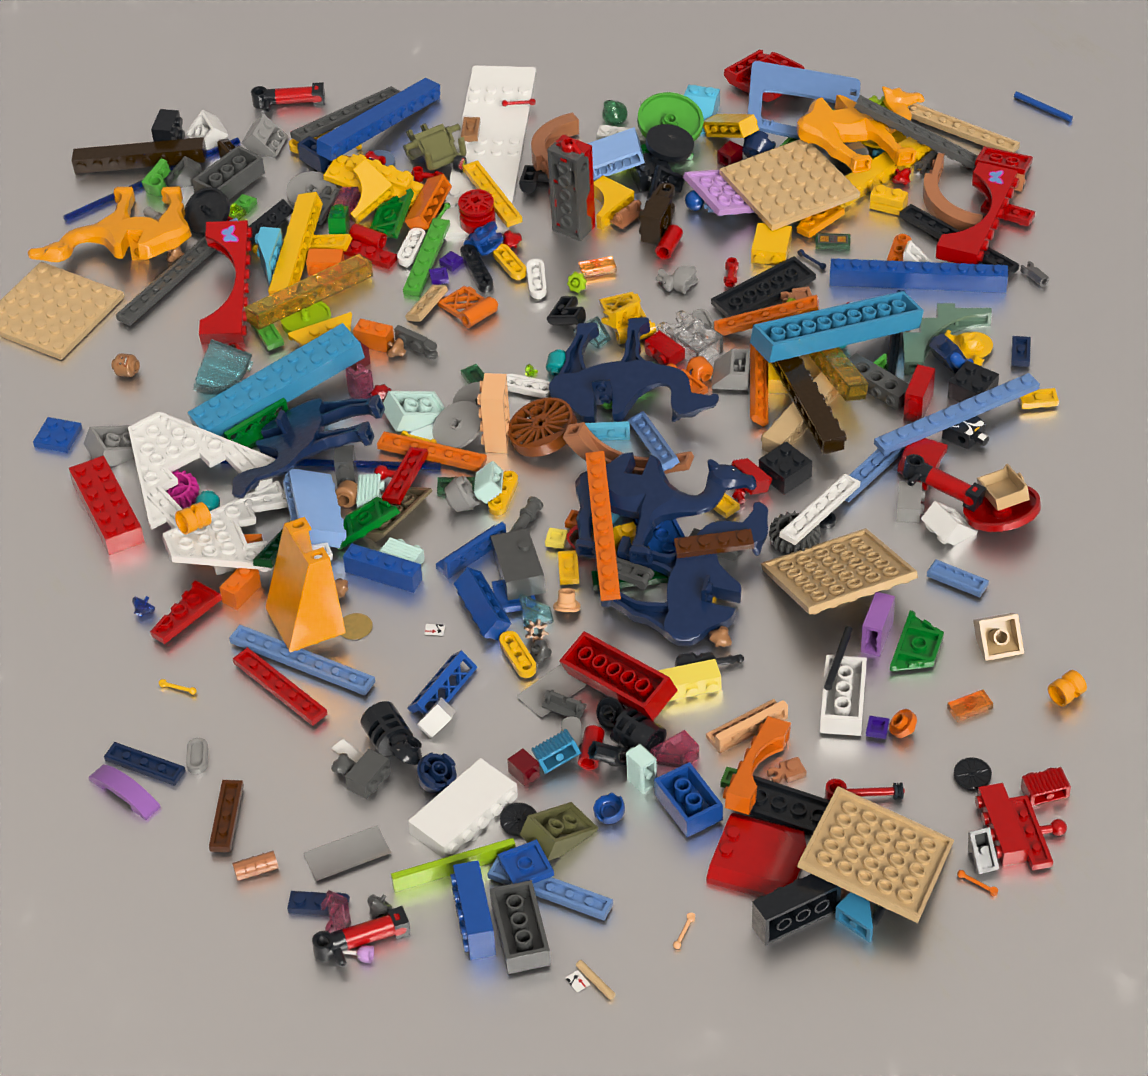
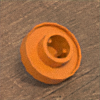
(903, 723)

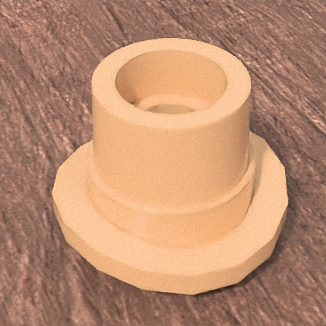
(566, 601)

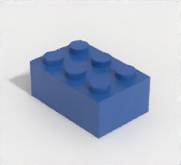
(688, 799)

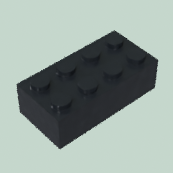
(793, 907)

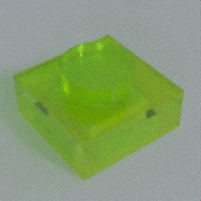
(237, 211)

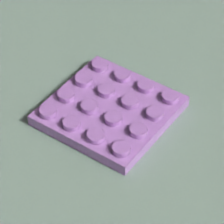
(716, 192)

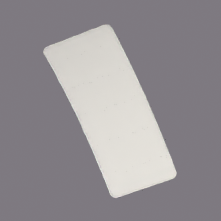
(344, 747)

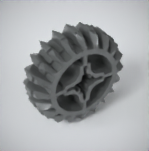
(781, 522)

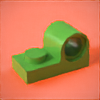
(155, 178)

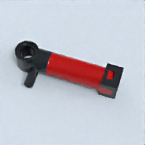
(265, 97)
(917, 469)
(332, 944)

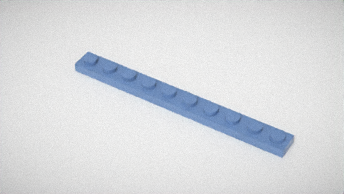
(956, 414)

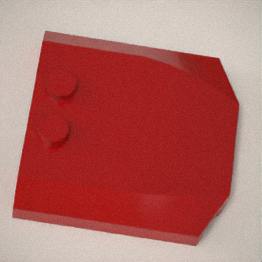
(740, 72)
(756, 856)

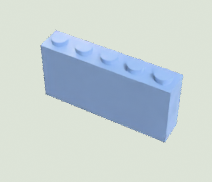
(616, 153)
(314, 497)

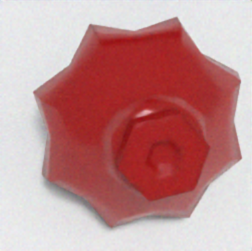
(902, 176)
(512, 239)
(381, 390)

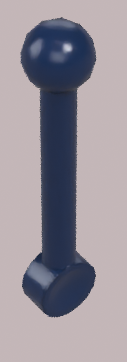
(801, 253)

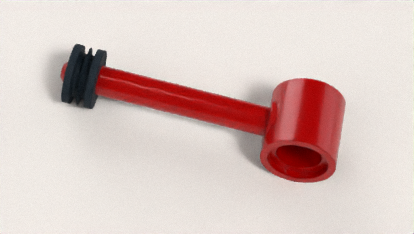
(896, 790)

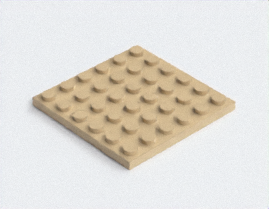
(789, 183)
(54, 309)
(839, 571)
(876, 854)

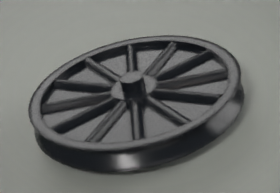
(972, 773)
(514, 817)

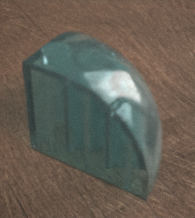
(221, 368)

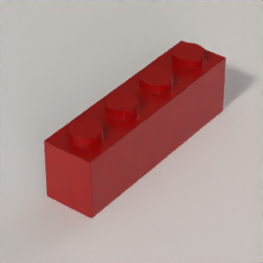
(1003, 823)

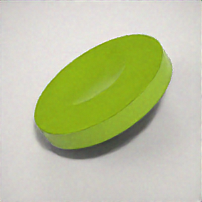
(307, 316)

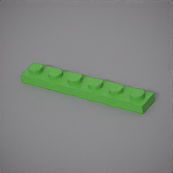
(426, 257)

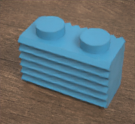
(556, 751)

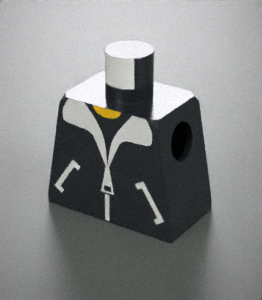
(967, 433)

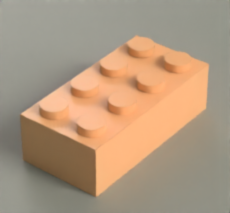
(494, 412)

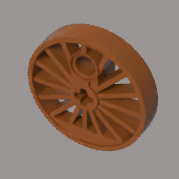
(544, 428)

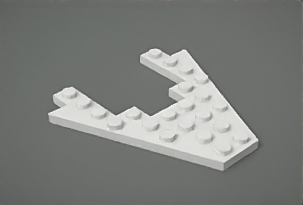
(166, 444)
(223, 540)

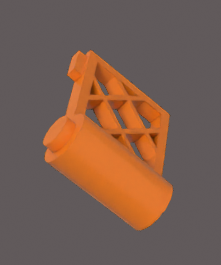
(473, 312)

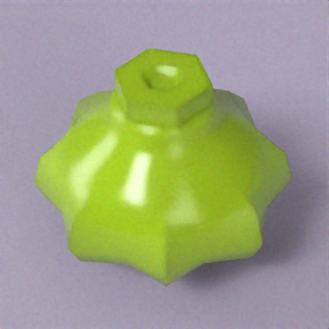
(576, 282)

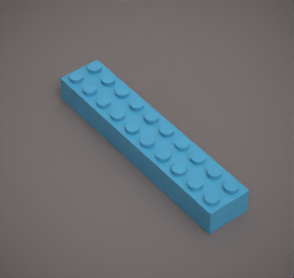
(836, 326)
(282, 379)

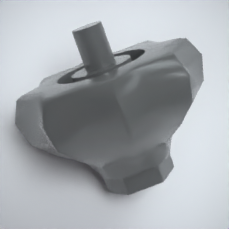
(540, 650)
(342, 764)
(378, 905)

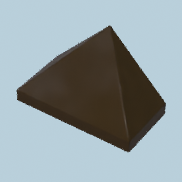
(225, 147)

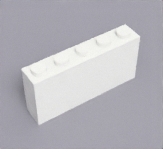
(463, 808)

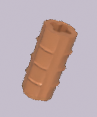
(255, 865)

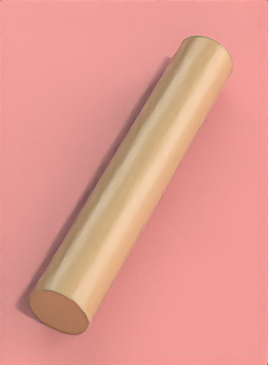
(606, 990)

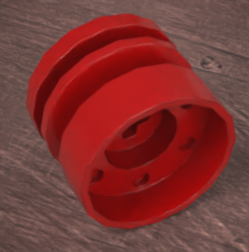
(475, 209)

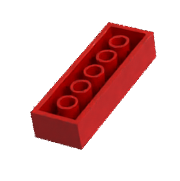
(106, 505)
(618, 675)

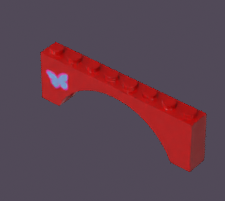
(969, 245)
(228, 322)

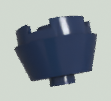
(757, 144)
(436, 772)

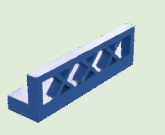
(469, 552)
(440, 678)

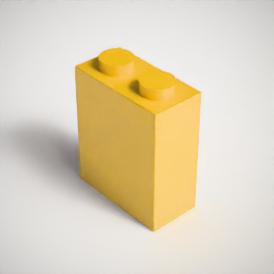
(771, 246)

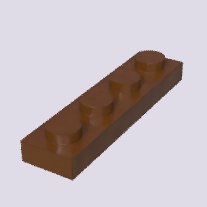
(713, 543)
(226, 816)

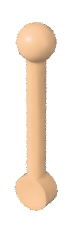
(690, 918)

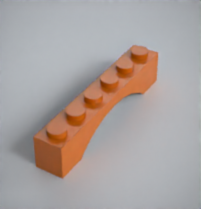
(770, 740)

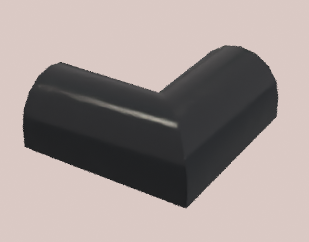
(664, 175)
(530, 178)
(566, 312)

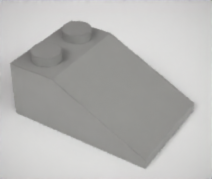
(111, 442)

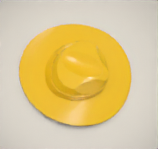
(974, 344)

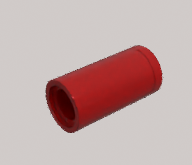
(368, 236)
(669, 242)
(591, 734)

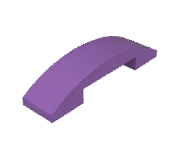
(127, 789)

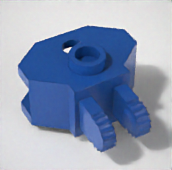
(485, 238)

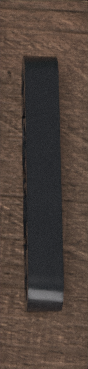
(475, 268)

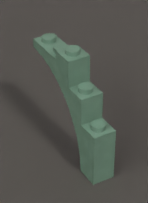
(916, 344)

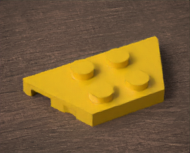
(309, 333)

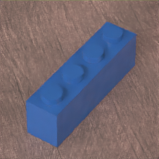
(382, 568)
(482, 603)

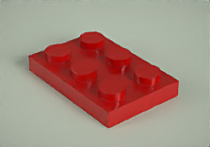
(1005, 159)

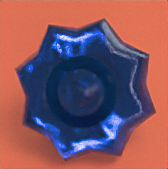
(142, 606)

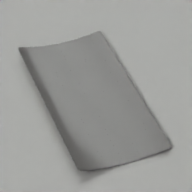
(555, 680)
(346, 853)

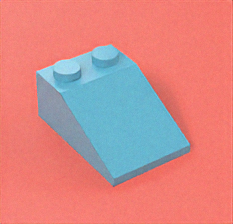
(706, 98)
(269, 247)

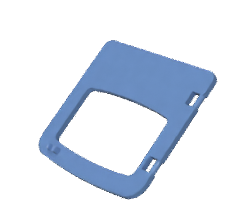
(796, 82)

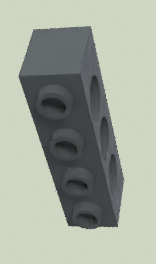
(882, 383)

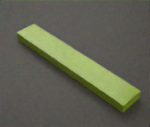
(444, 867)

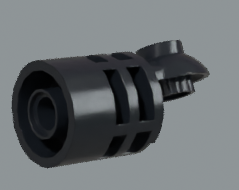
(629, 725)
(390, 733)

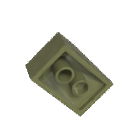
(558, 829)

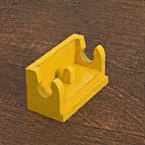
(620, 316)

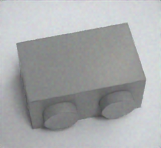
(909, 502)

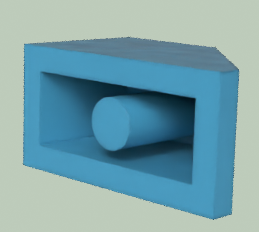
(856, 915)

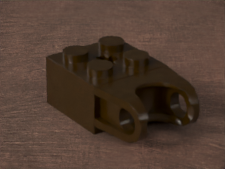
(657, 214)

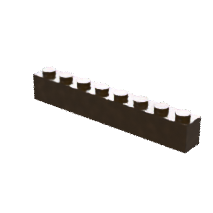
(137, 155)
(811, 404)

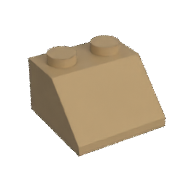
(999, 636)

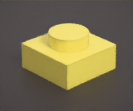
(556, 538)

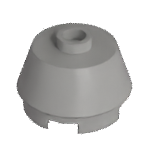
(460, 494)

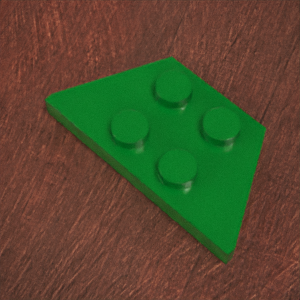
(392, 214)
(366, 519)
(917, 645)

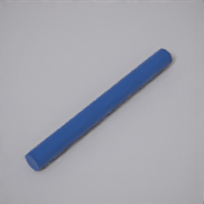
(1042, 106)

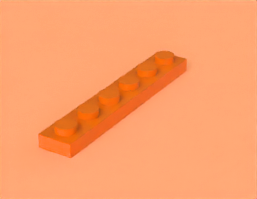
(746, 320)
(758, 387)
(437, 452)

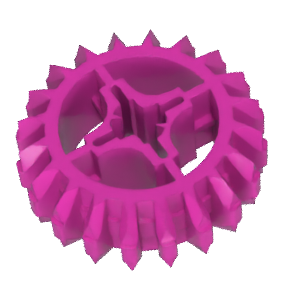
(186, 490)

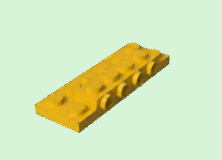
(342, 174)

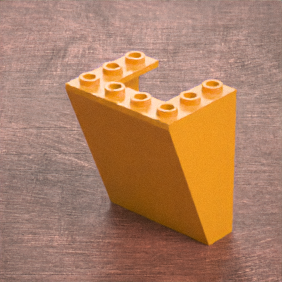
(303, 591)

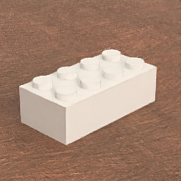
(844, 703)

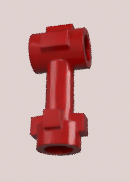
(419, 175)
(731, 267)

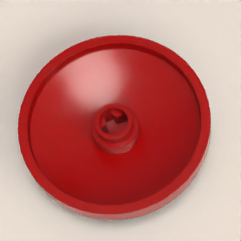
(990, 520)

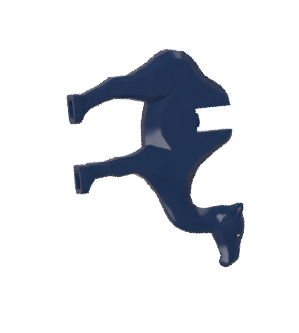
(621, 380)
(301, 435)
(651, 500)
(691, 586)

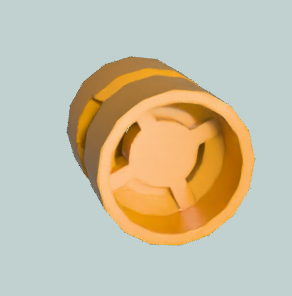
(193, 517)
(1067, 688)

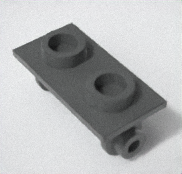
(563, 705)

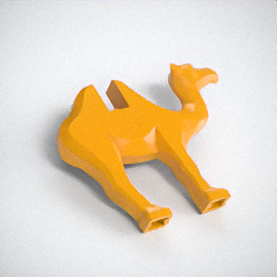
(846, 124)
(117, 231)

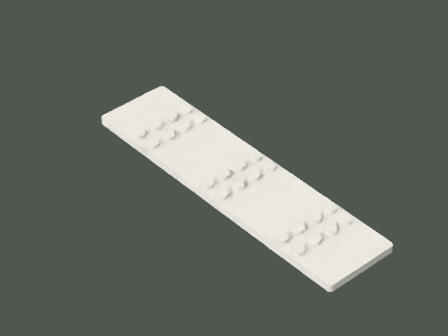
(499, 137)

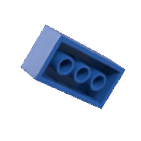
(473, 910)

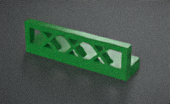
(249, 437)

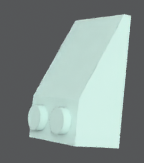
(412, 409)

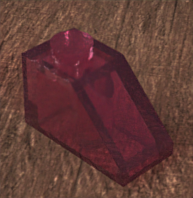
(676, 750)

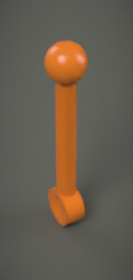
(993, 891)

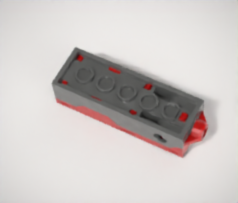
(571, 187)

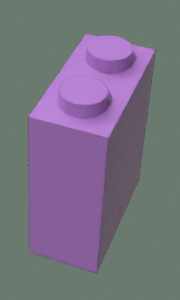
(877, 624)

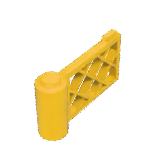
(621, 332)

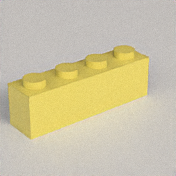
(694, 678)

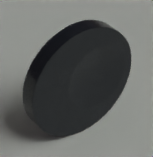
(669, 143)
(206, 206)

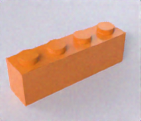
(428, 202)

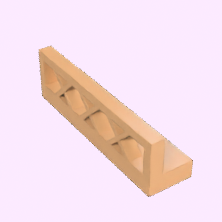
(746, 725)

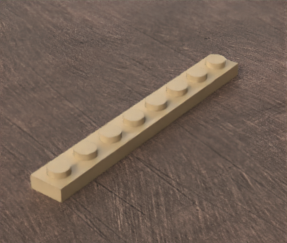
(962, 129)

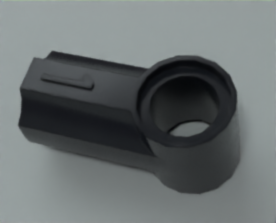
(607, 754)

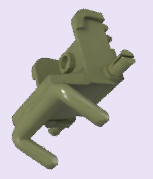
(435, 145)

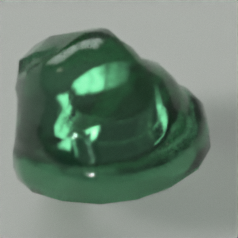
(614, 112)

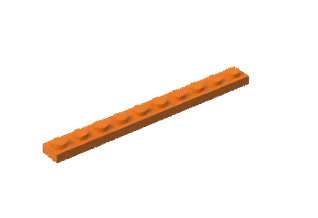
(602, 526)

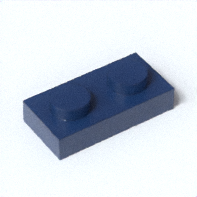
(1020, 351)

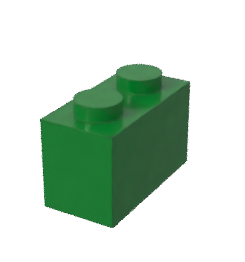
(339, 219)

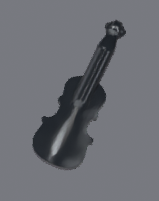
(684, 659)

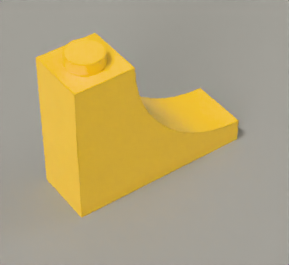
(374, 190)
(612, 197)

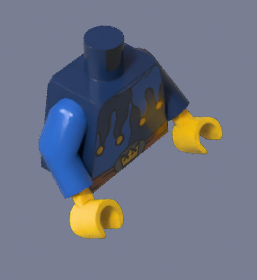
(949, 353)

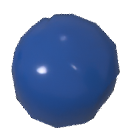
(609, 808)

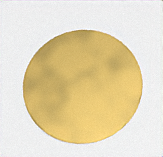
(357, 626)

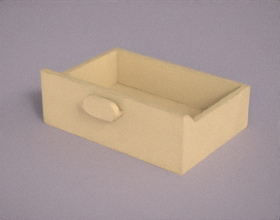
(1004, 488)

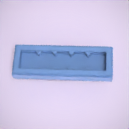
(957, 578)

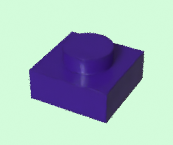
(451, 261)
(439, 276)
(877, 727)

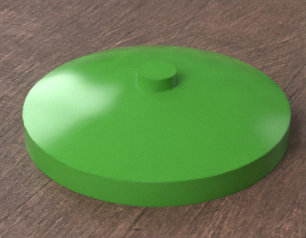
(672, 110)

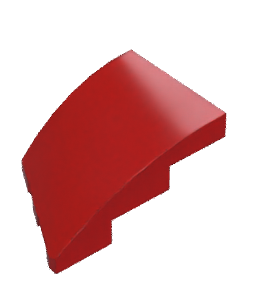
(928, 449)

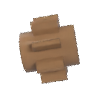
(530, 629)

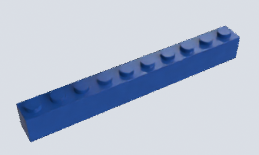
(378, 119)
(918, 275)

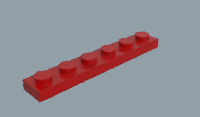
(280, 686)

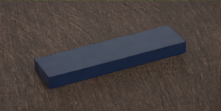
(144, 763)

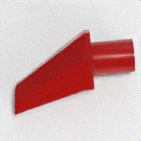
(739, 495)

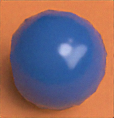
(694, 201)

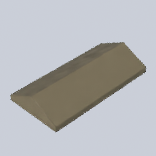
(412, 499)

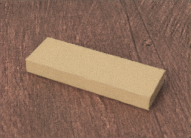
(426, 303)

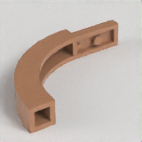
(549, 134)
(939, 206)
(583, 441)

